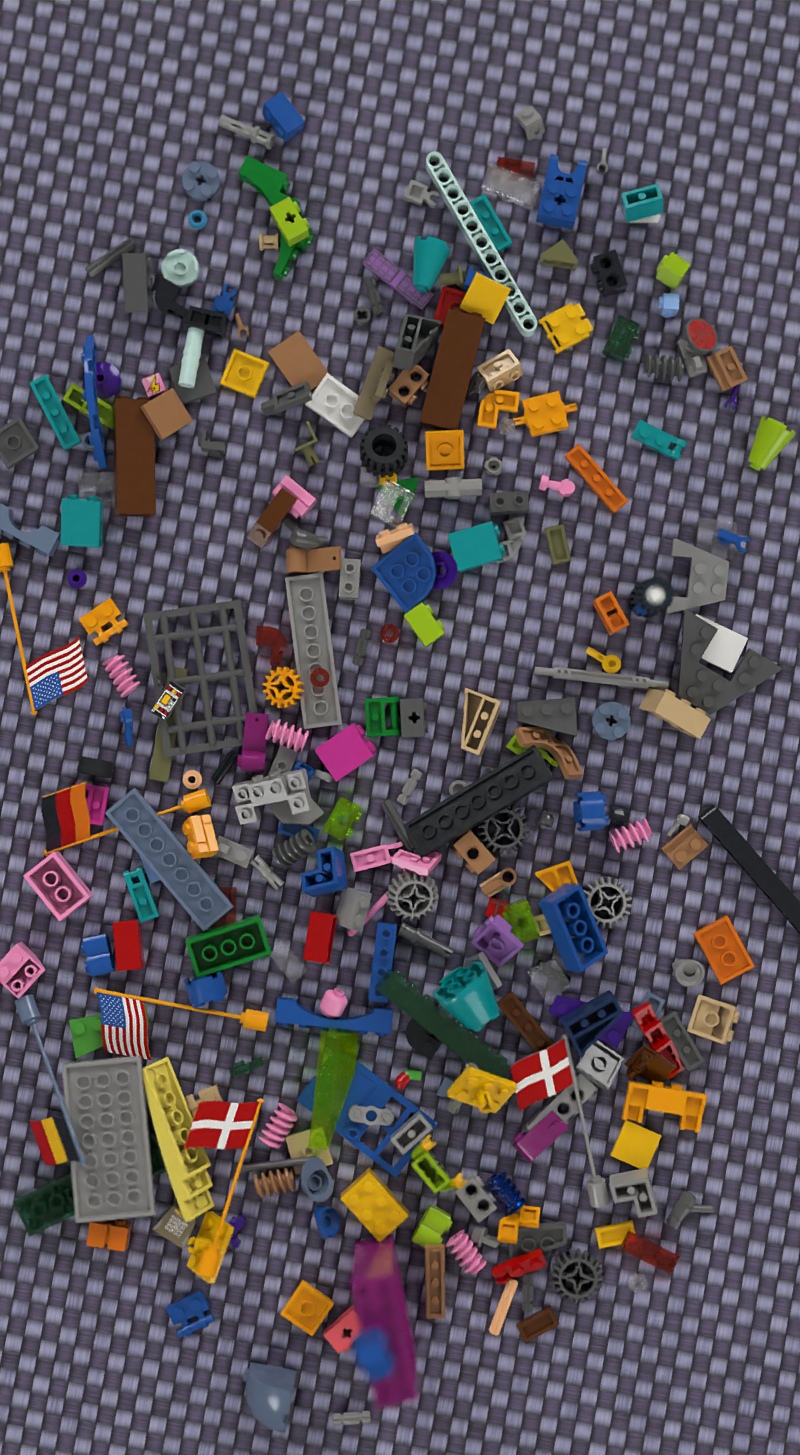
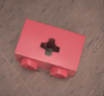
(335, 1331)

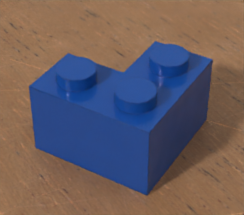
(329, 875)
(373, 1354)

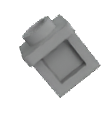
(530, 122)

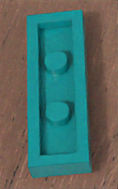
(491, 223)

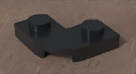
(420, 1040)

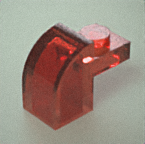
(274, 638)

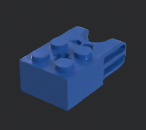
(562, 189)

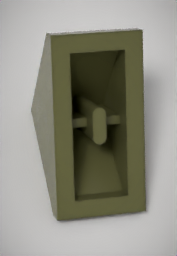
(559, 256)

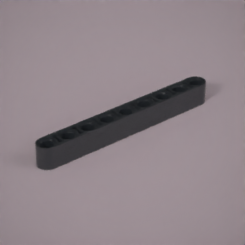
(752, 864)

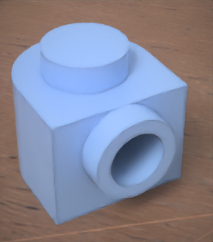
(669, 304)

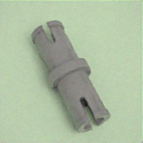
(267, 872)

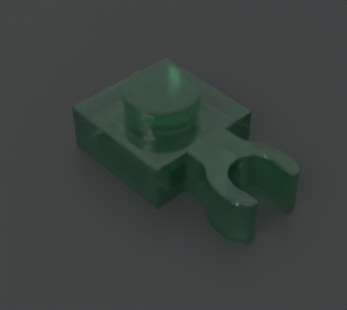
(243, 1067)

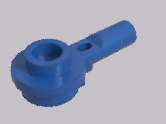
(127, 719)

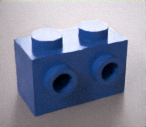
(283, 117)

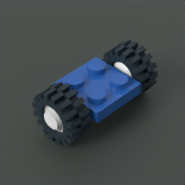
(651, 597)

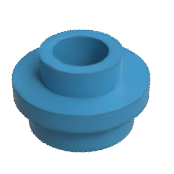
(197, 214)

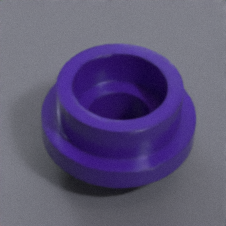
(83, 578)

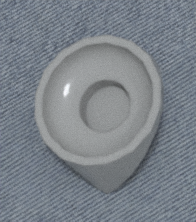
(688, 972)

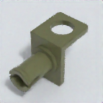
(454, 278)
(308, 449)

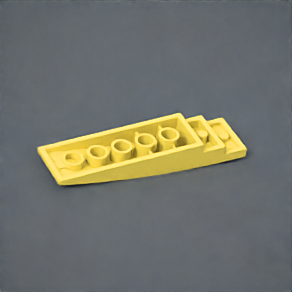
(172, 1125)

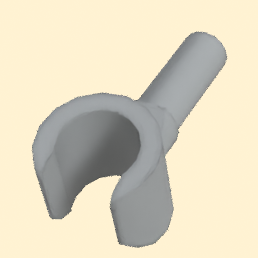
(603, 161)
(681, 819)

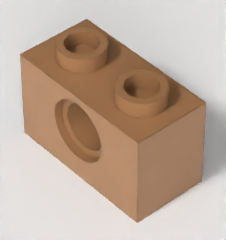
(483, 858)

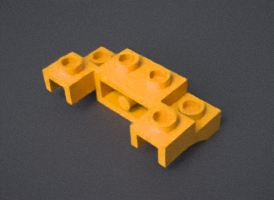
(666, 1099)

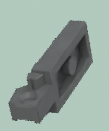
(287, 399)

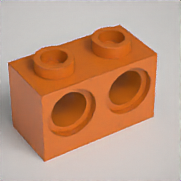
(610, 613)

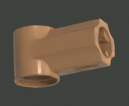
(497, 883)

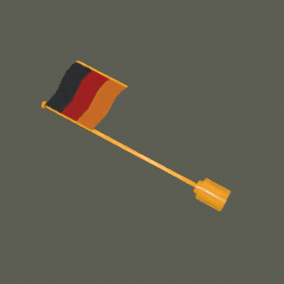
(68, 816)

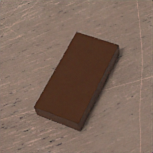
(537, 1324)

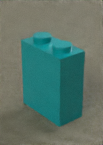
(82, 521)
(476, 546)

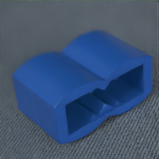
(98, 955)

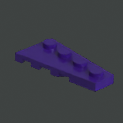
(613, 1036)

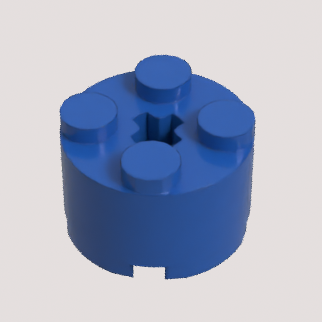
(590, 811)
(206, 988)

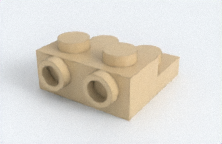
(713, 1019)

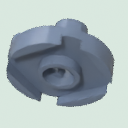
(205, 190)
(606, 710)

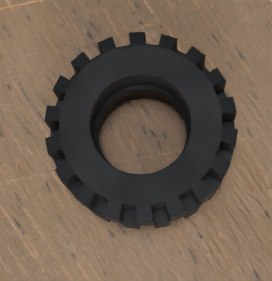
(383, 437)

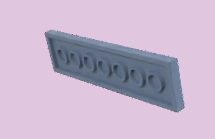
(169, 859)

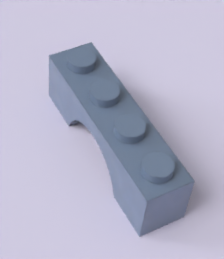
(43, 539)

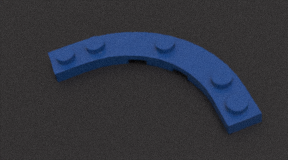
(96, 438)

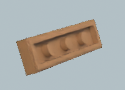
(435, 1281)

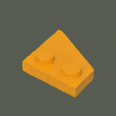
(557, 875)

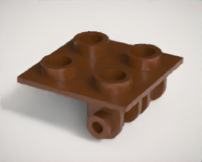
(648, 1065)

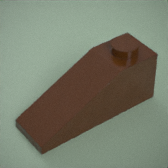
(272, 518)

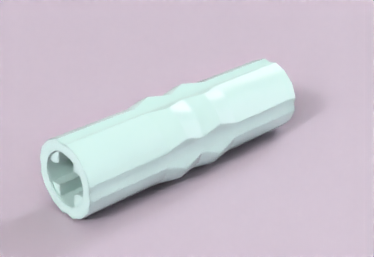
(191, 357)

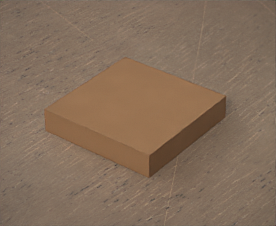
(166, 413)

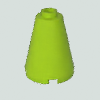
(768, 442)

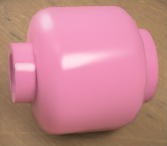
(333, 1003)

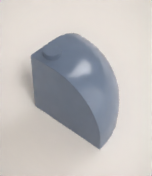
(269, 1394)

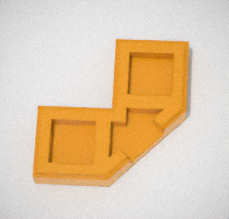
(508, 1226)

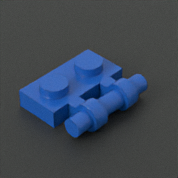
(188, 1307)

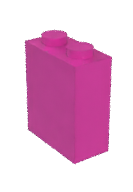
(346, 751)

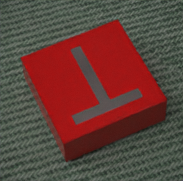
(495, 907)

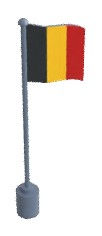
(55, 1134)

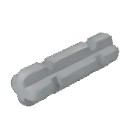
(409, 786)
(351, 1418)

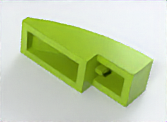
(74, 398)

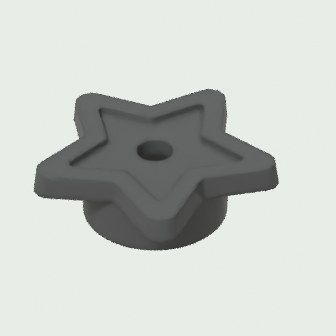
(476, 384)

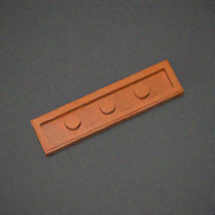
(596, 478)

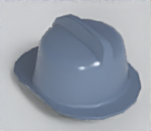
(316, 1180)

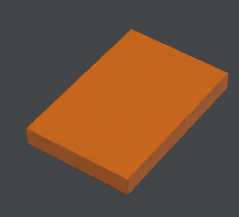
(723, 949)

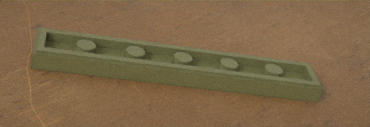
(160, 764)

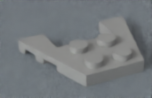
(706, 577)

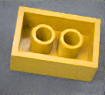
(374, 1204)

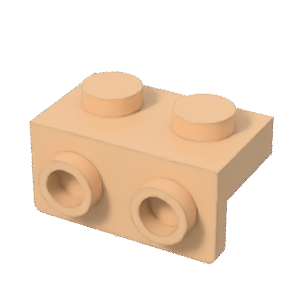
(389, 540)

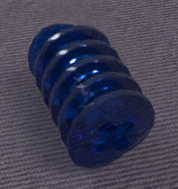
(506, 1191)

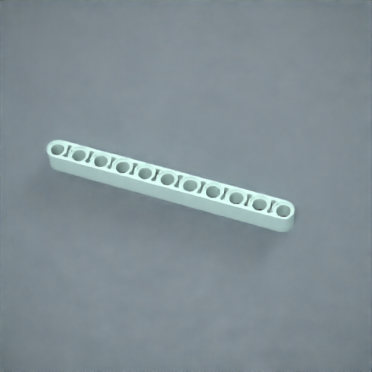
(479, 235)

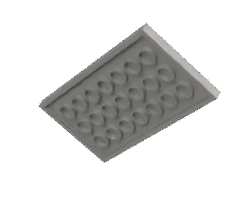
(111, 1128)

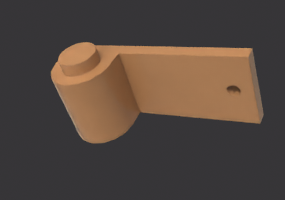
(312, 560)

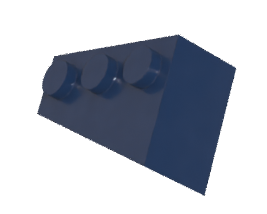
(590, 1020)

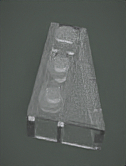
(512, 186)

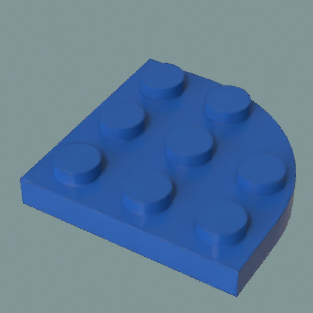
(408, 572)

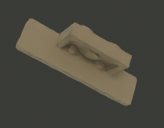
(375, 383)

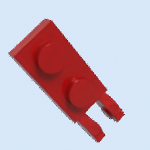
(518, 1266)

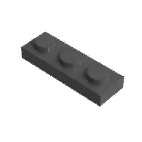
(682, 1041)

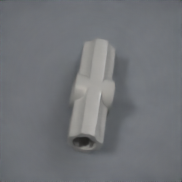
(453, 488)

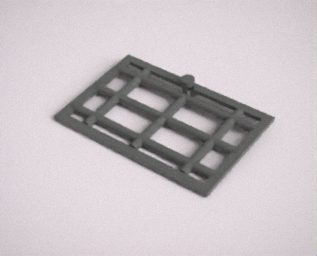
(160, 680)

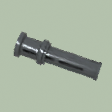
(416, 936)

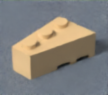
(676, 712)
(478, 721)

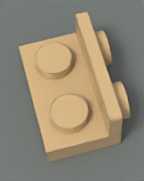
(500, 370)

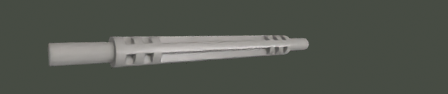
(601, 677)

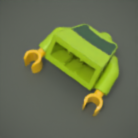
(432, 1170)

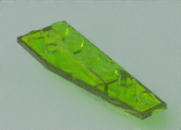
(332, 1082)

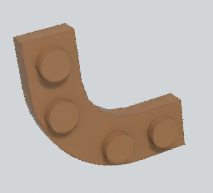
(560, 750)

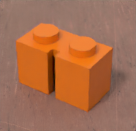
(109, 1232)

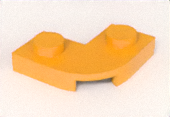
(496, 401)

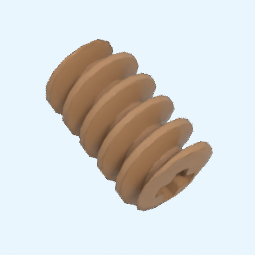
(275, 1183)

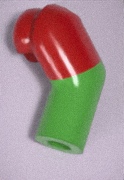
(405, 1076)

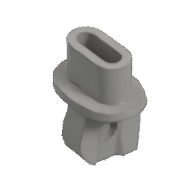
(481, 1236)

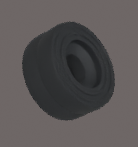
(95, 767)

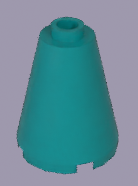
(428, 262)

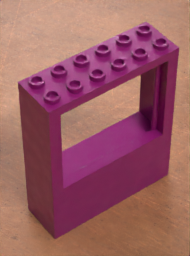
(383, 1303)

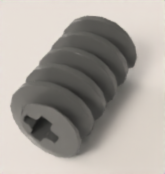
(664, 366)
(294, 848)

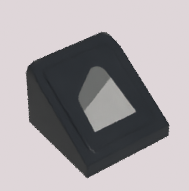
(618, 813)

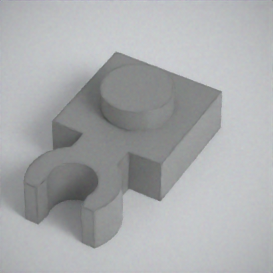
(418, 193)

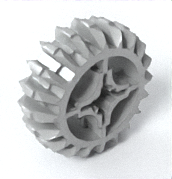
(614, 897)
(425, 898)

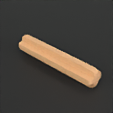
(503, 1306)

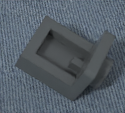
(212, 448)

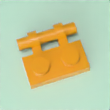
(101, 616)

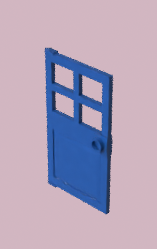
(367, 1091)

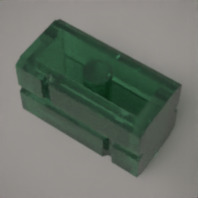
(621, 338)

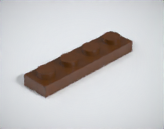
(524, 1022)

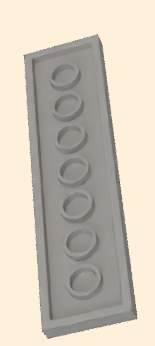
(313, 649)

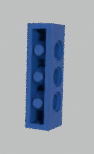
(382, 957)

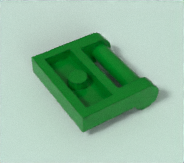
(376, 717)

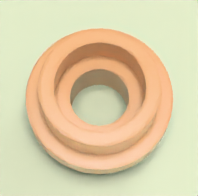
(198, 781)

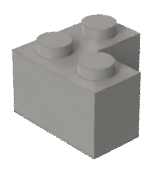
(635, 1186)

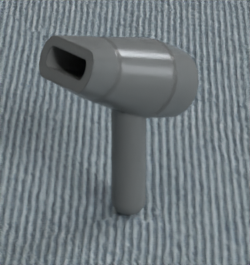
(304, 538)
(684, 1204)

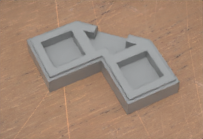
(515, 534)
(283, 812)

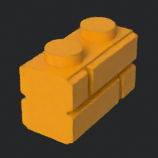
(200, 836)

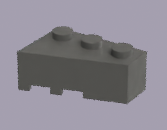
(415, 340)

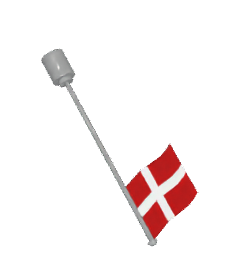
(546, 1075)

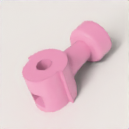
(564, 488)

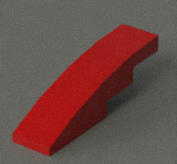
(656, 1036)

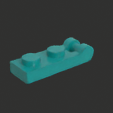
(658, 440)
(141, 894)

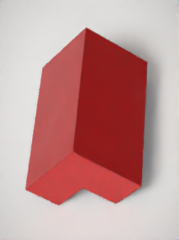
(320, 937)
(128, 945)

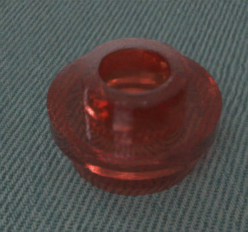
(385, 628)
(324, 682)

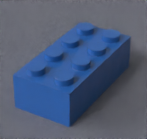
(573, 927)

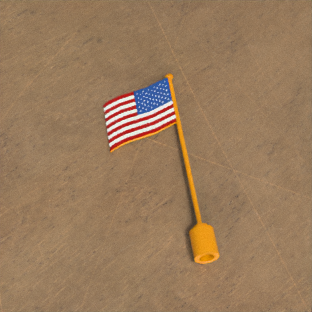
(53, 672)
(126, 1021)

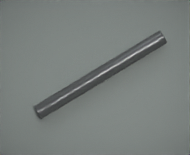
(274, 1164)

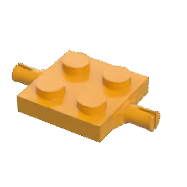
(545, 414)

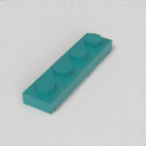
(55, 412)

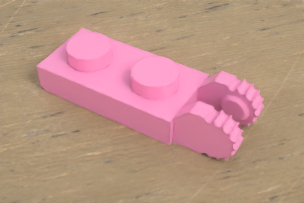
(373, 856)

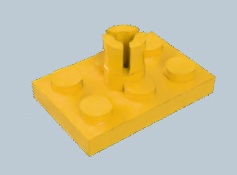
(481, 1090)
(206, 1238)

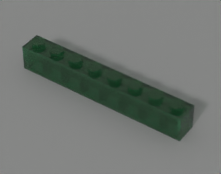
(440, 1024)

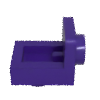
(237, 1223)

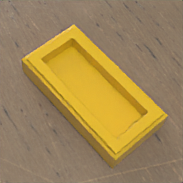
(613, 1234)

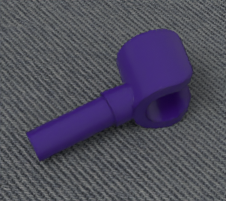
(732, 398)

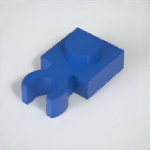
(224, 303)

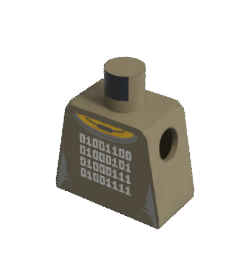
(174, 1227)

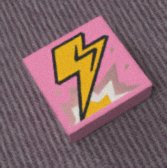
(153, 385)

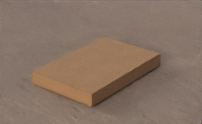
(298, 361)

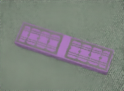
(396, 278)

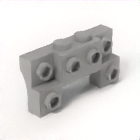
(270, 789)

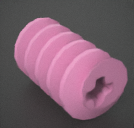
(123, 678)
(287, 735)
(630, 835)
(279, 1126)
(466, 1252)

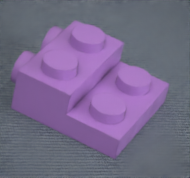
(496, 940)

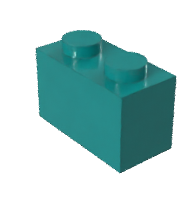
(642, 203)

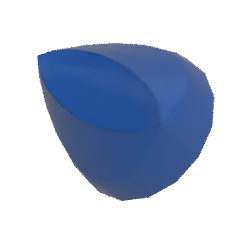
(327, 1221)

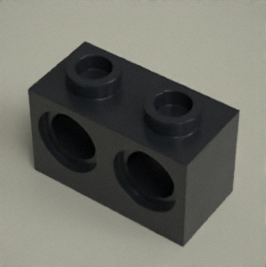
(613, 273)
(209, 321)

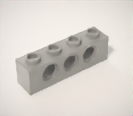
(587, 1089)

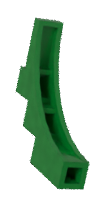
(271, 186)

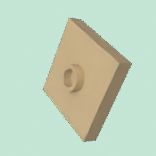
(298, 1148)

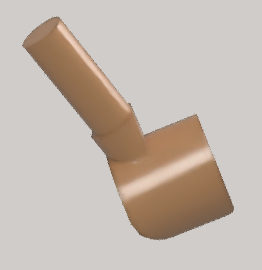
(240, 325)

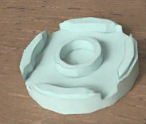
(180, 268)

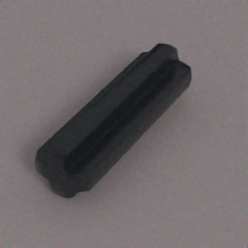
(224, 767)

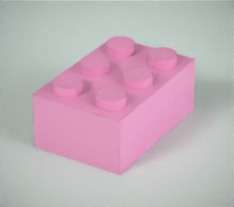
(58, 885)

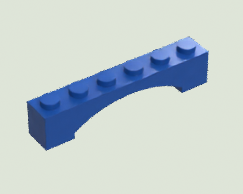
(291, 1012)

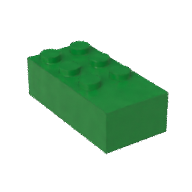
(228, 945)

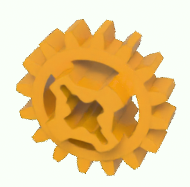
(281, 697)

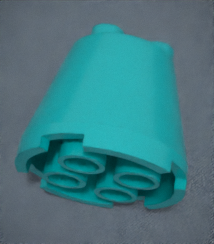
(468, 996)

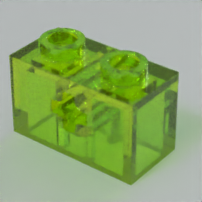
(333, 824)
(528, 928)

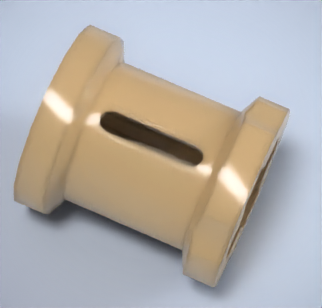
(269, 241)

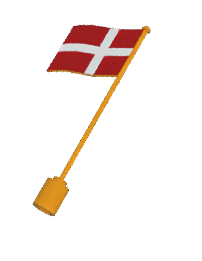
(221, 1127)

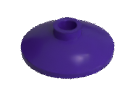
(111, 382)
(444, 560)

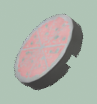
(700, 336)

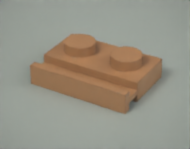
(726, 369)
(684, 846)

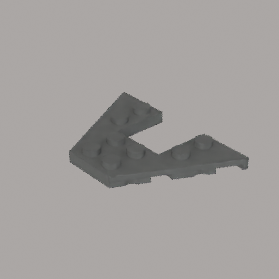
(705, 687)

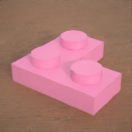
(415, 863)

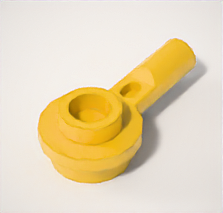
(609, 663)

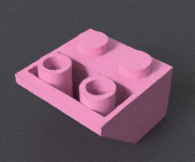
(20, 969)

